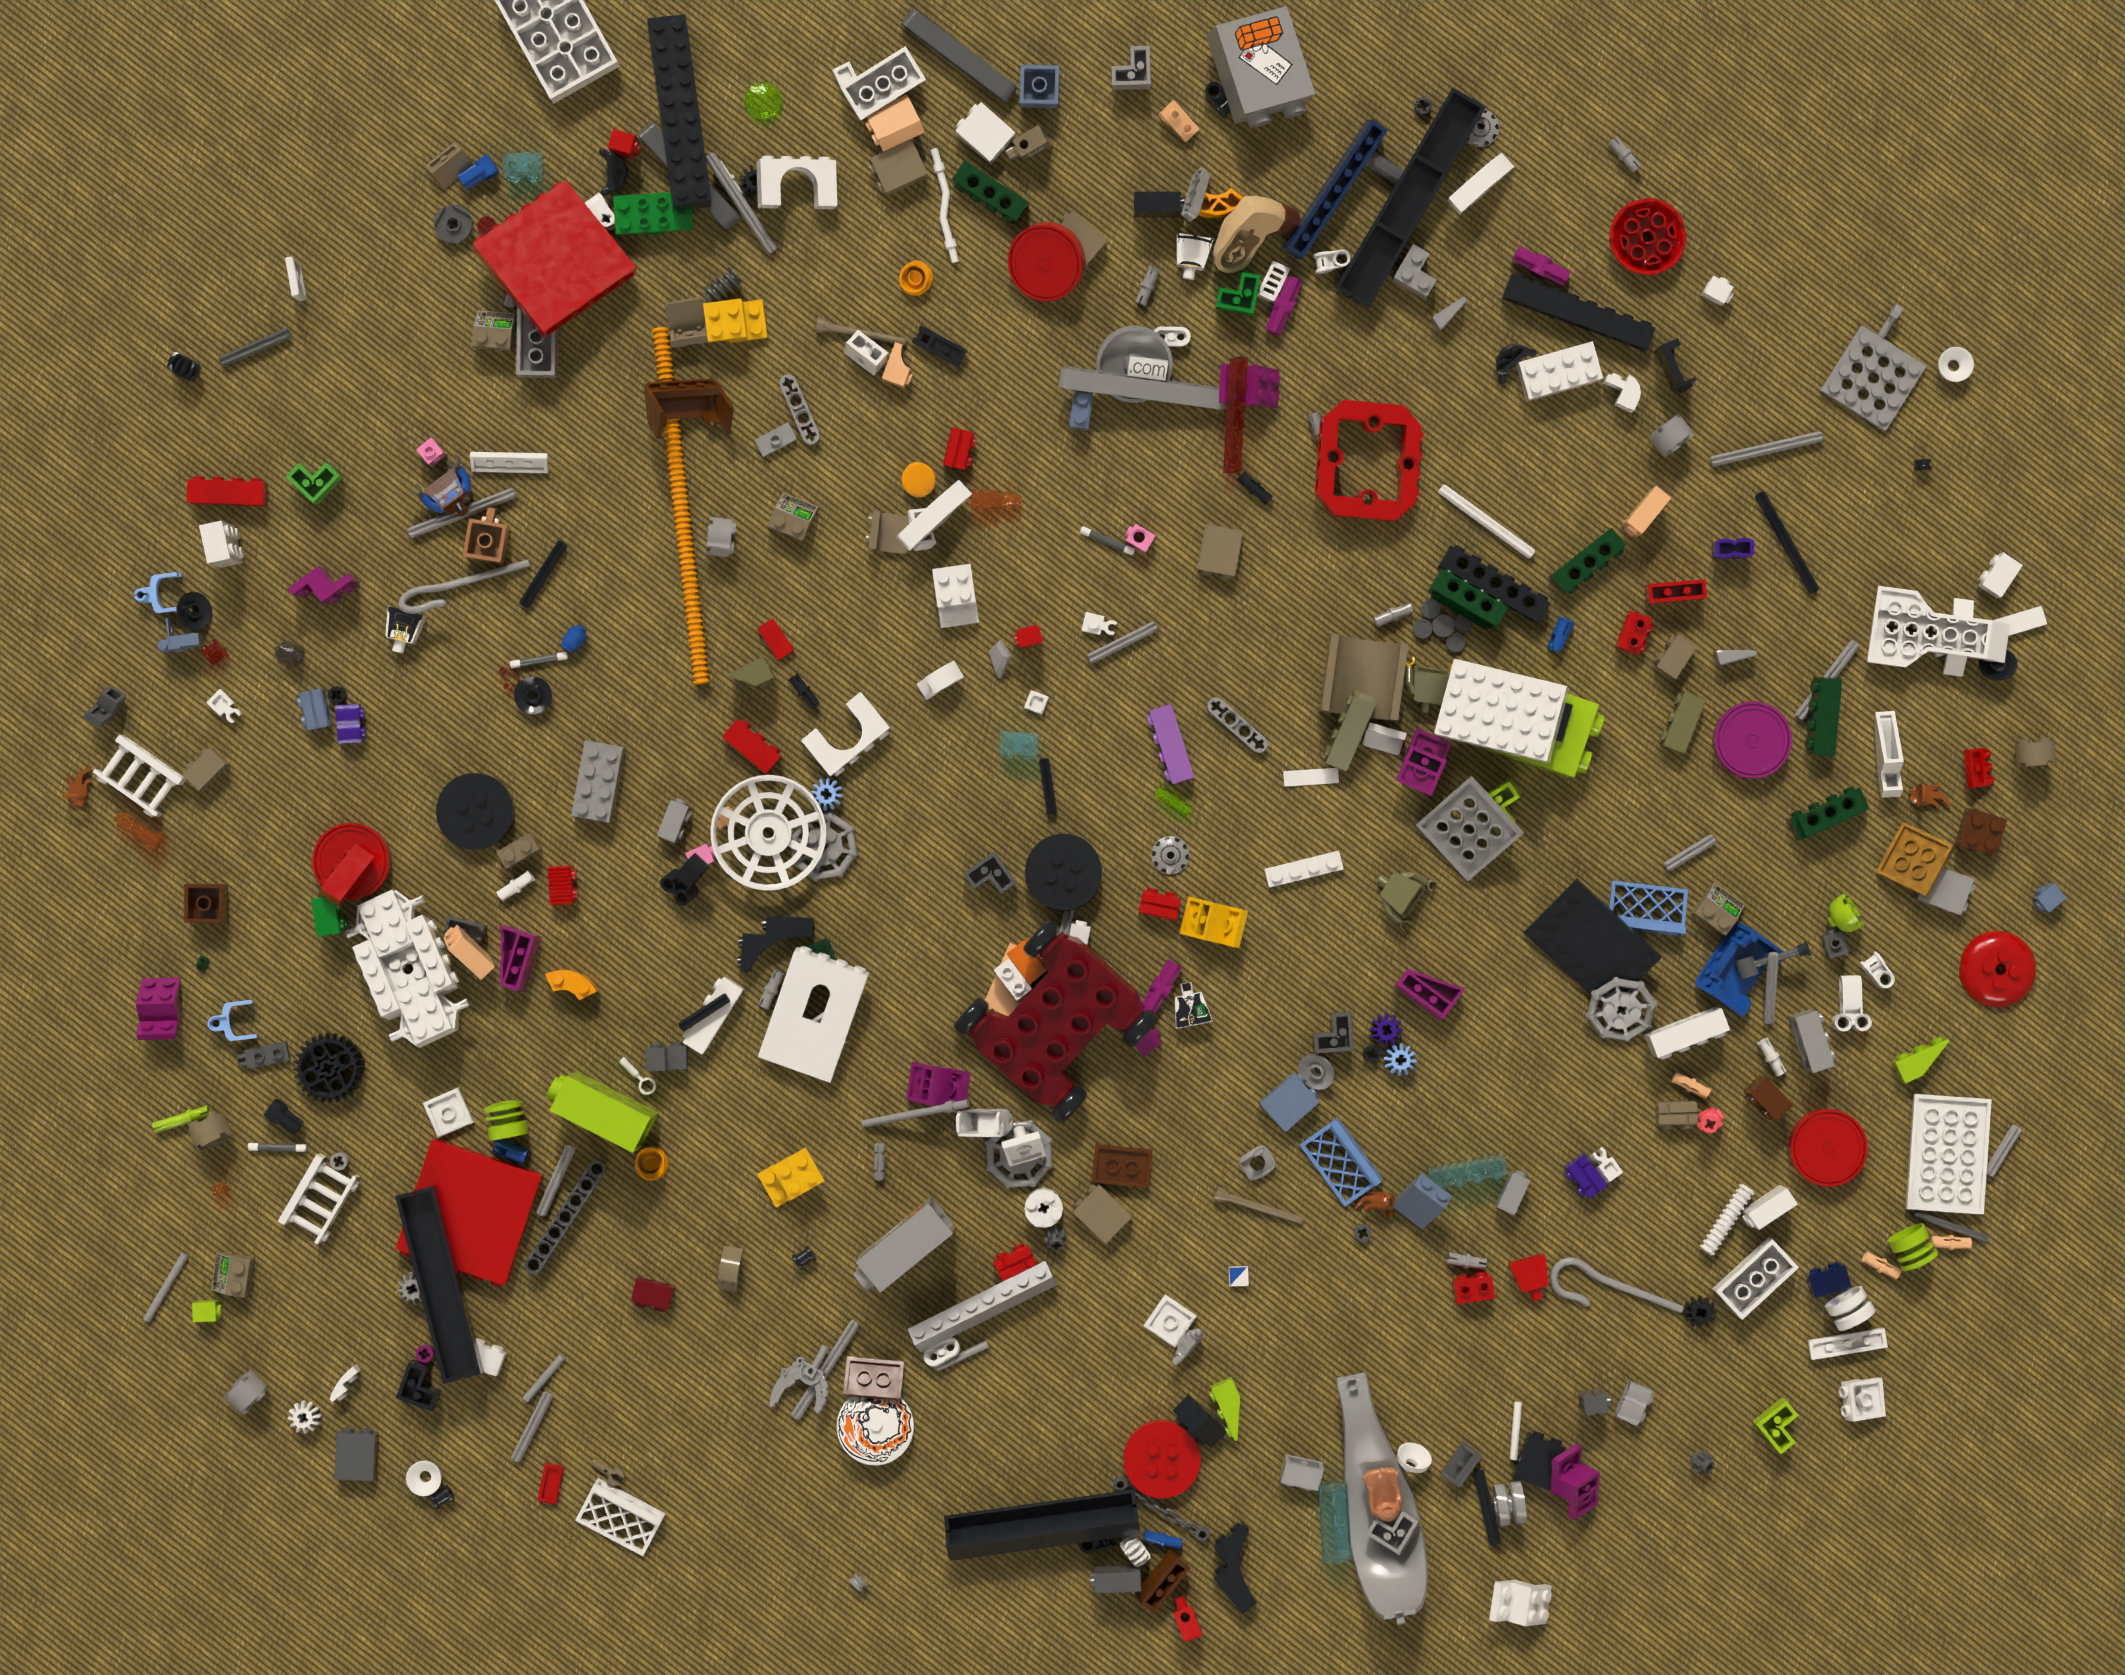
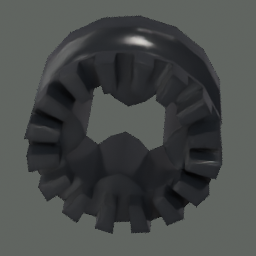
(1923, 464)
(343, 694)
(1374, 1059)

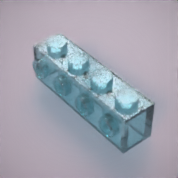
(1468, 1170)

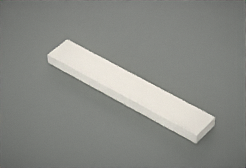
(2021, 621)

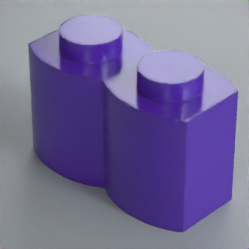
(1737, 549)
(350, 723)

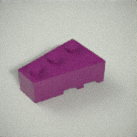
(517, 957)
(1428, 993)

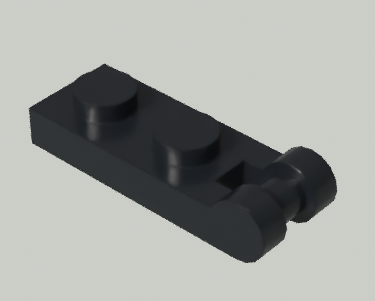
(940, 346)

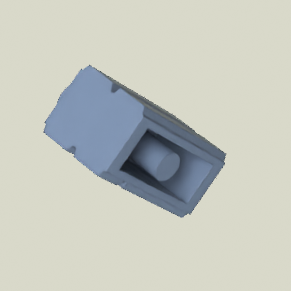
(1081, 410)
(315, 709)

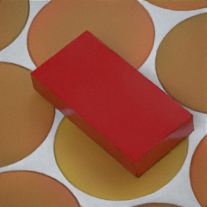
(775, 639)
(550, 1483)

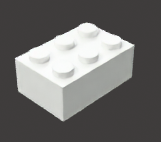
(221, 544)

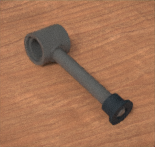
(1748, 966)

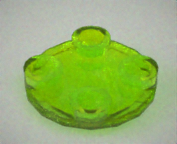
(763, 100)

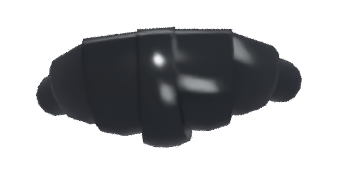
(615, 171)
(1509, 357)

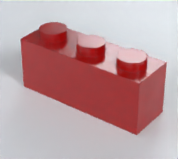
(1675, 591)
(752, 746)
(346, 874)

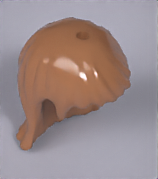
(1384, 1493)

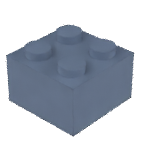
(1039, 86)

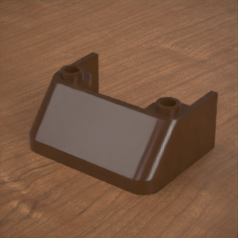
(687, 400)

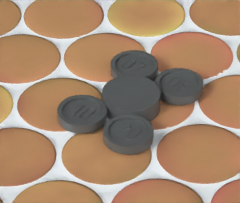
(1442, 625)

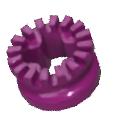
(429, 1350)

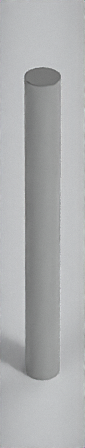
(165, 1287)

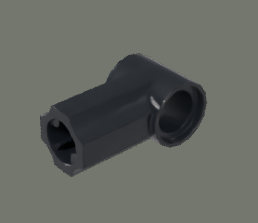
(279, 1114)

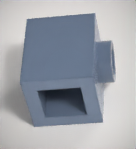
(2048, 897)

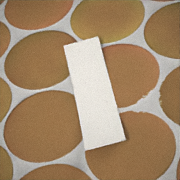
(1311, 777)

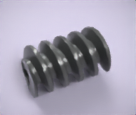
(722, 287)

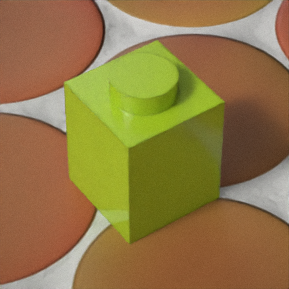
(206, 1310)

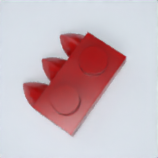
(1977, 768)

